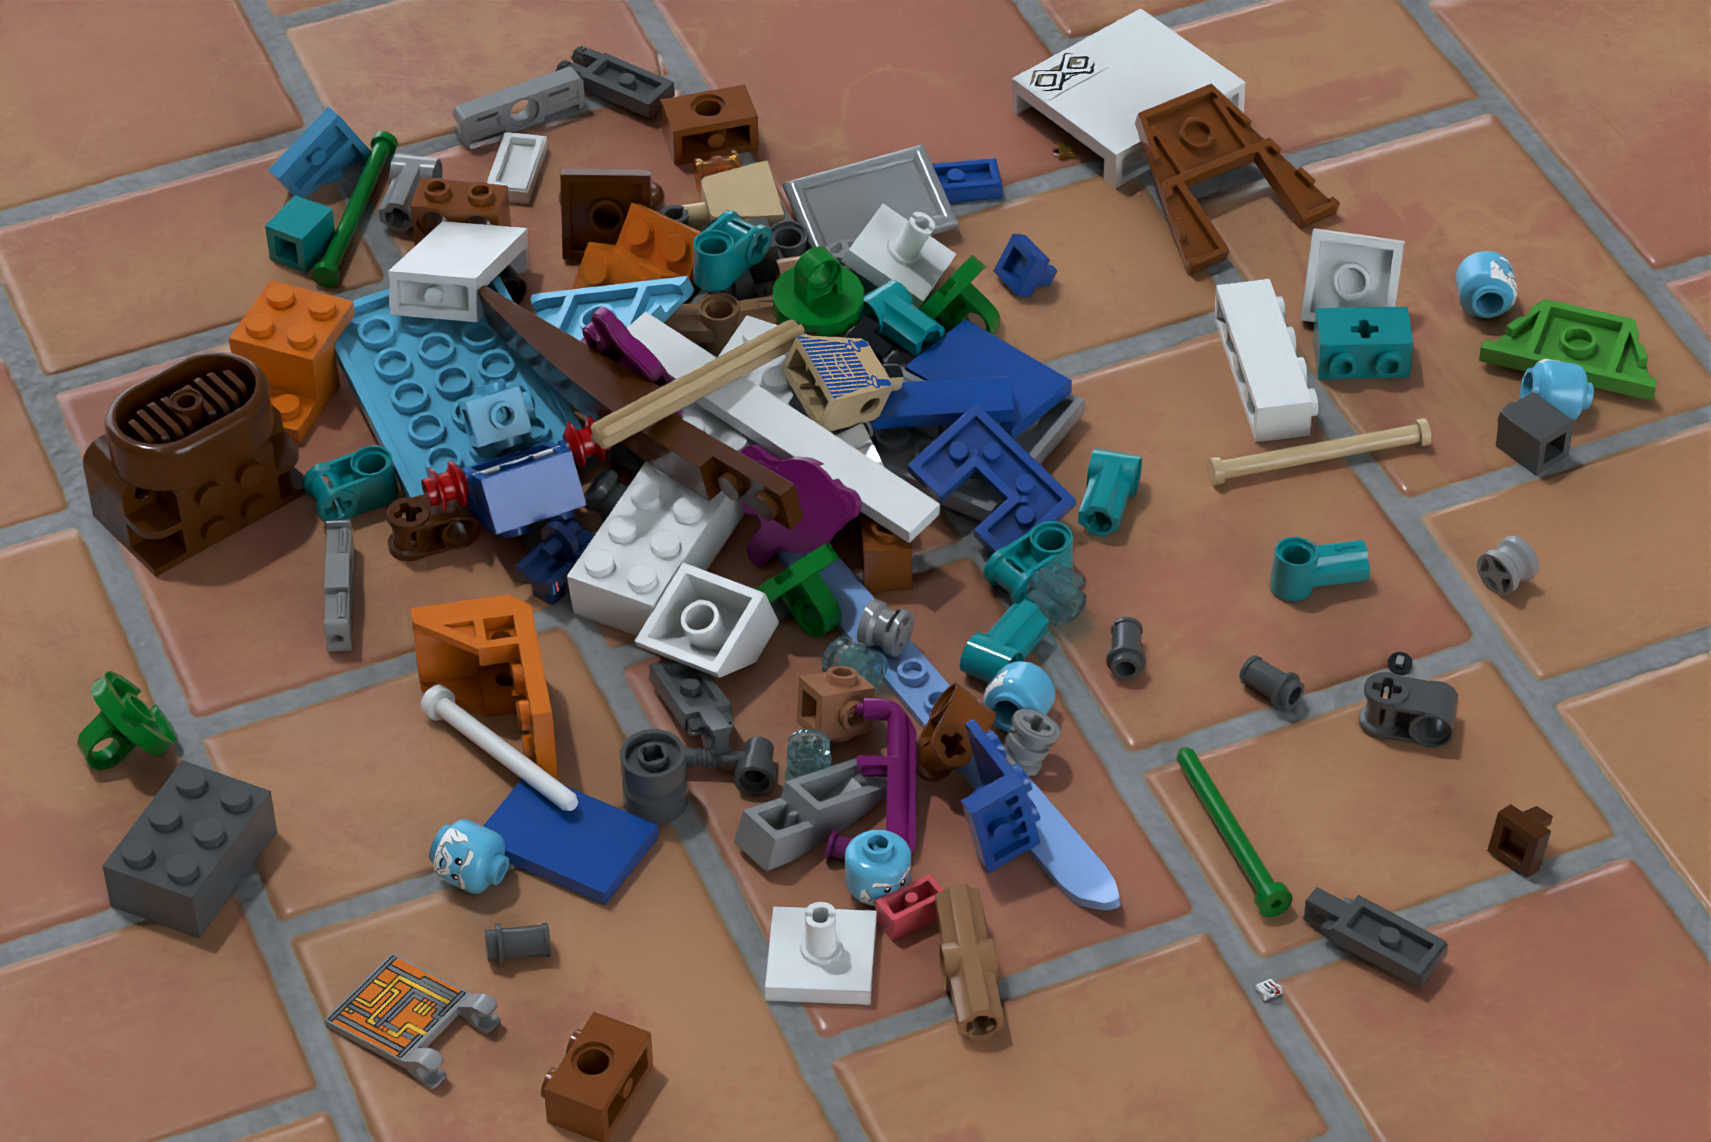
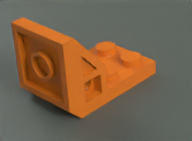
(478, 650)

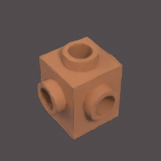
(830, 701)

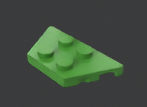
(1590, 338)

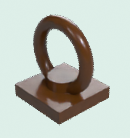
(597, 204)

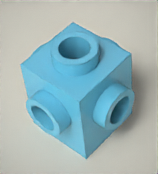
(481, 409)

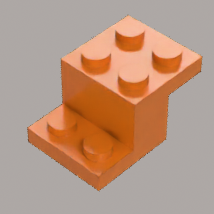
(646, 250)
(293, 343)

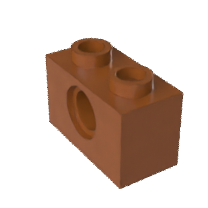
(709, 124)
(597, 1077)

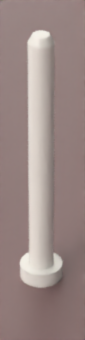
(440, 704)

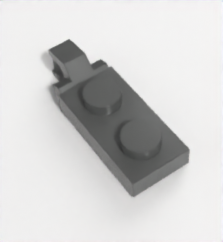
(695, 703)
(1376, 935)

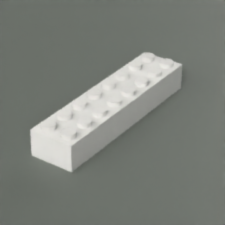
(663, 522)

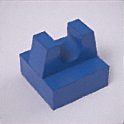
(1024, 266)

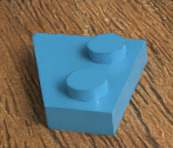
(319, 155)

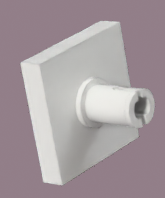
(900, 252)
(1351, 272)
(821, 955)

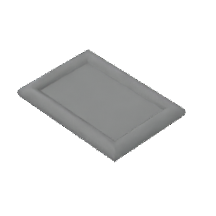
(845, 199)

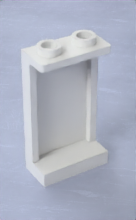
(449, 267)

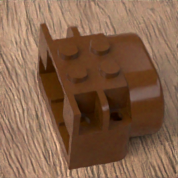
(190, 459)

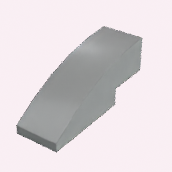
(807, 813)

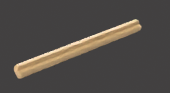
(695, 385)

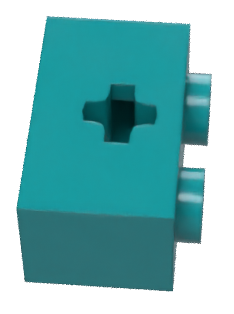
(1362, 342)

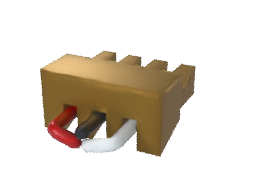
(1064, 151)

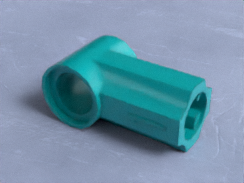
(900, 319)
(1110, 483)
(1302, 565)
(1006, 641)

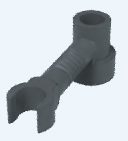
(752, 766)

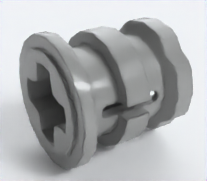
(1030, 739)

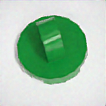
(819, 294)
(960, 297)
(805, 591)
(124, 720)

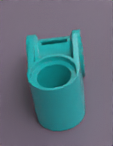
(727, 251)
(355, 483)
(1041, 547)

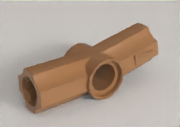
(717, 318)
(969, 962)

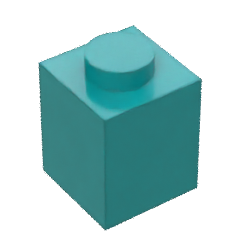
(300, 233)

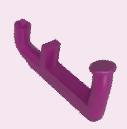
(897, 767)

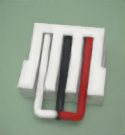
(1268, 989)

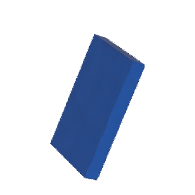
(975, 353)
(577, 849)

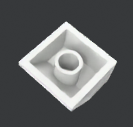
(709, 623)

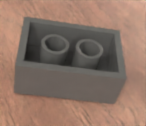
(190, 849)

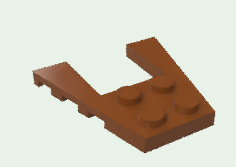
(1203, 138)

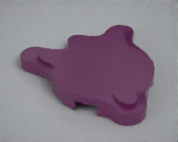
(614, 340)
(823, 501)

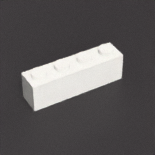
(1264, 360)

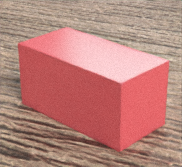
(908, 908)

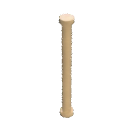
(1235, 467)

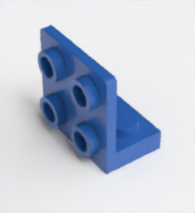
(1000, 811)

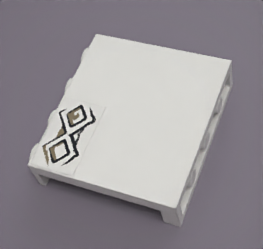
(1112, 77)

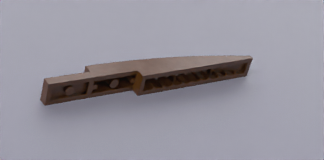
(672, 445)

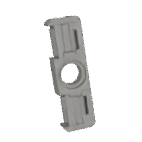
(493, 112)
(339, 586)

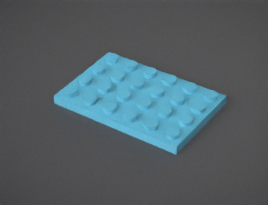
(417, 370)

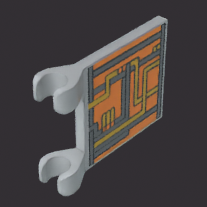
(404, 1011)

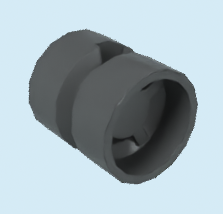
(654, 776)

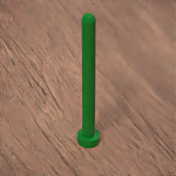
(1271, 896)

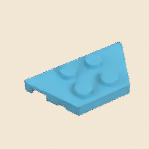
(627, 301)

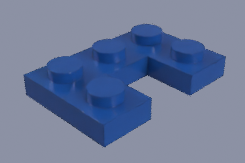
(985, 448)

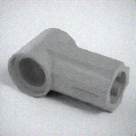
(403, 182)

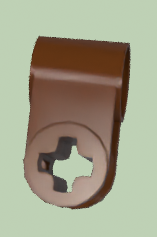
(944, 739)

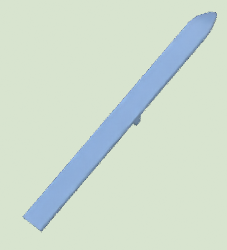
(917, 687)

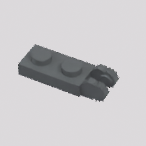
(620, 81)

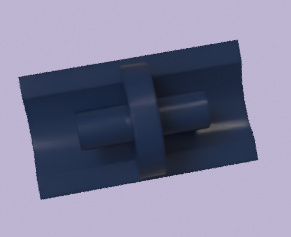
(553, 559)

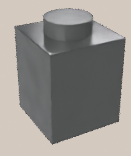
(1534, 433)

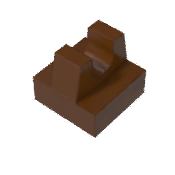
(1521, 838)

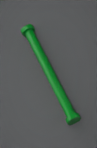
(327, 272)

